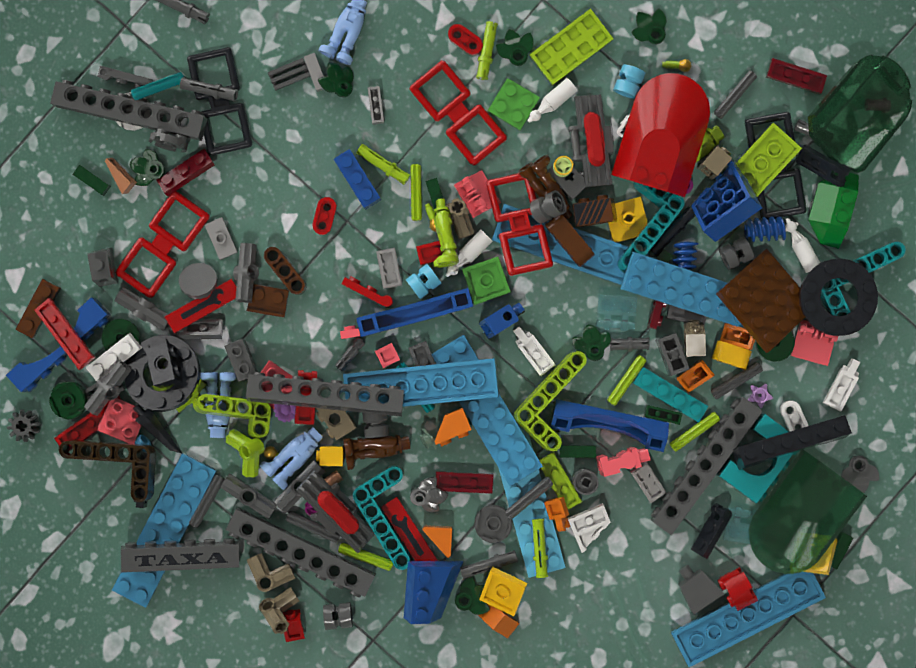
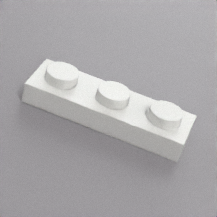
(120, 351)

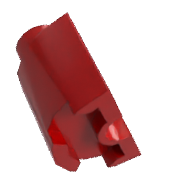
(738, 588)

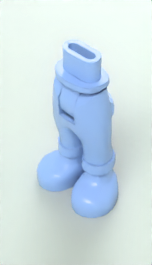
(349, 21)
(216, 423)
(300, 449)

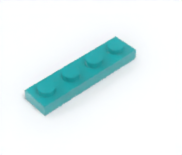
(670, 394)

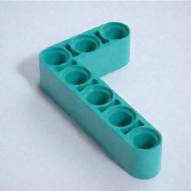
(654, 224)
(869, 264)
(380, 517)

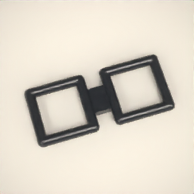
(221, 106)
(795, 173)

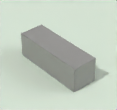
(314, 70)
(375, 105)

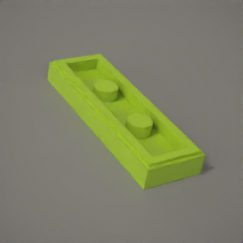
(561, 484)

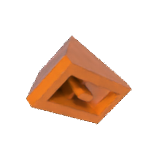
(737, 336)
(695, 376)
(441, 537)
(499, 621)

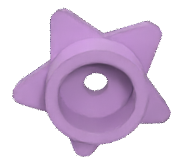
(759, 390)

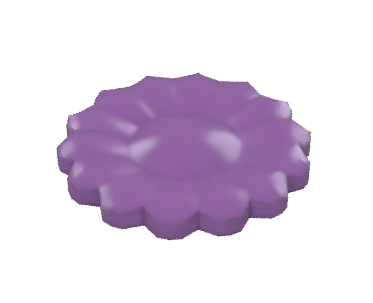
(284, 412)

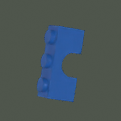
(357, 179)

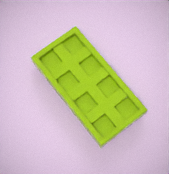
(571, 47)

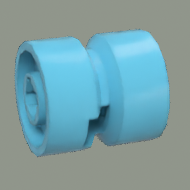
(628, 83)
(417, 284)

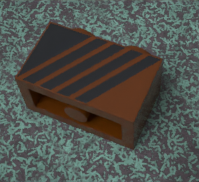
(594, 212)

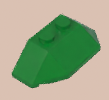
(833, 210)

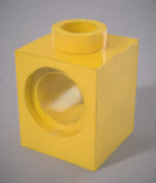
(330, 455)

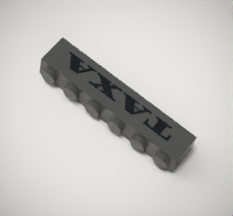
(179, 555)

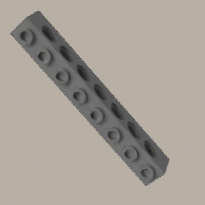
(62, 99)
(315, 400)
(716, 461)
(236, 530)

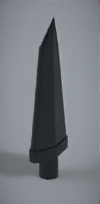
(151, 423)

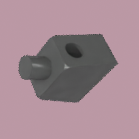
(102, 267)
(698, 589)

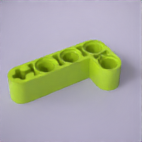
(232, 411)

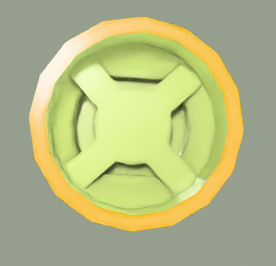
(562, 166)

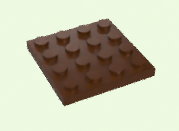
(764, 300)

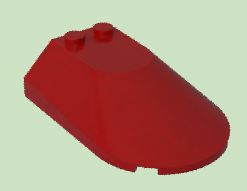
(664, 134)

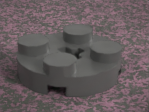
(168, 142)

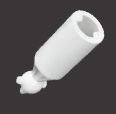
(554, 99)
(802, 247)
(470, 251)

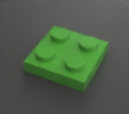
(513, 104)
(486, 280)

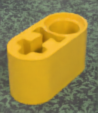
(731, 354)

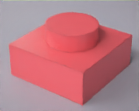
(350, 332)
(387, 355)

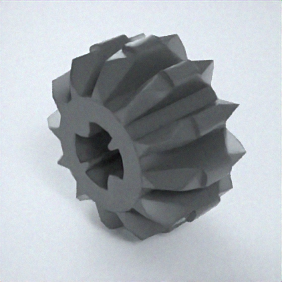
(23, 433)

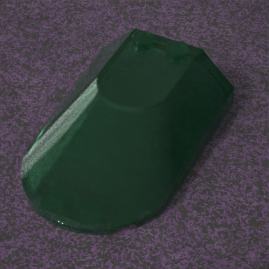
(840, 119)
(802, 516)

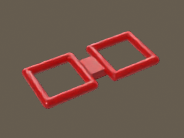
(458, 113)
(519, 226)
(162, 244)

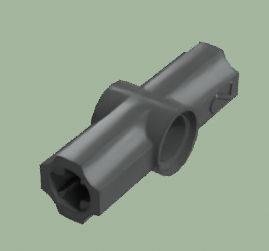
(246, 272)
(142, 308)
(108, 387)
(238, 488)
(290, 495)

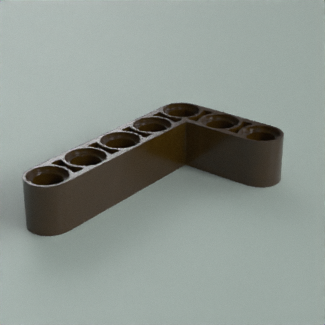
(116, 455)

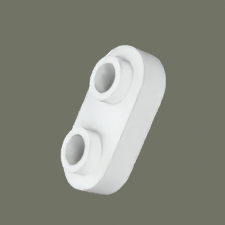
(793, 418)

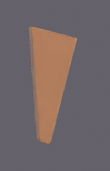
(121, 177)

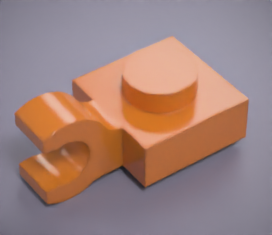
(558, 510)

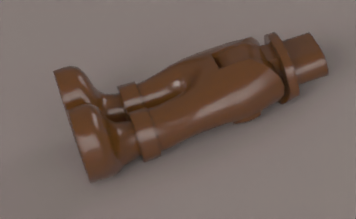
(540, 168)
(373, 448)

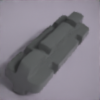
(349, 355)

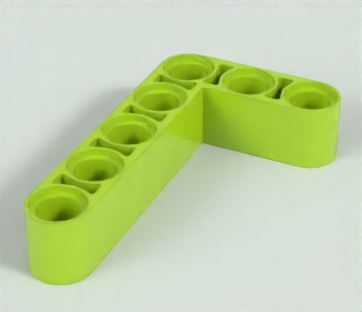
(546, 397)

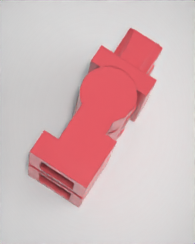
(623, 459)

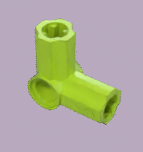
(249, 451)

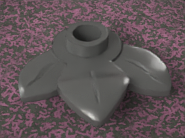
(860, 477)
(431, 495)

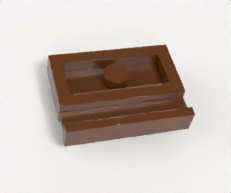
(268, 301)

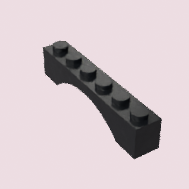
(792, 441)

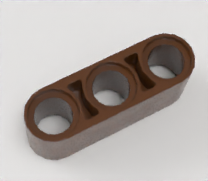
(570, 240)
(278, 264)

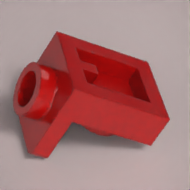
(295, 629)

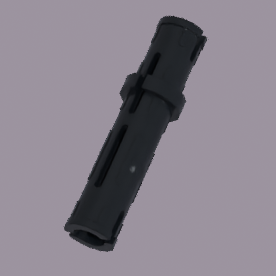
(669, 234)

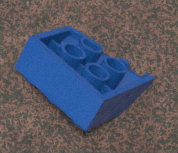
(726, 203)
(429, 589)

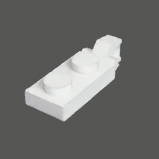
(533, 351)
(842, 386)

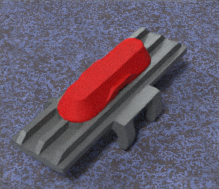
(599, 140)
(335, 514)

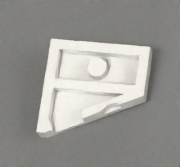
(588, 525)

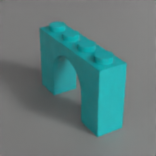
(755, 485)

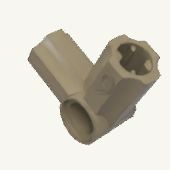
(460, 218)
(277, 577)
(273, 610)

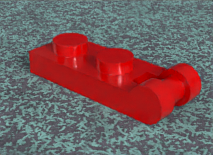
(368, 292)
(305, 415)

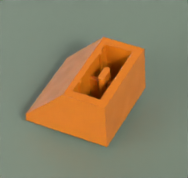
(453, 425)

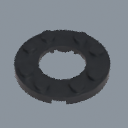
(811, 304)
(173, 397)

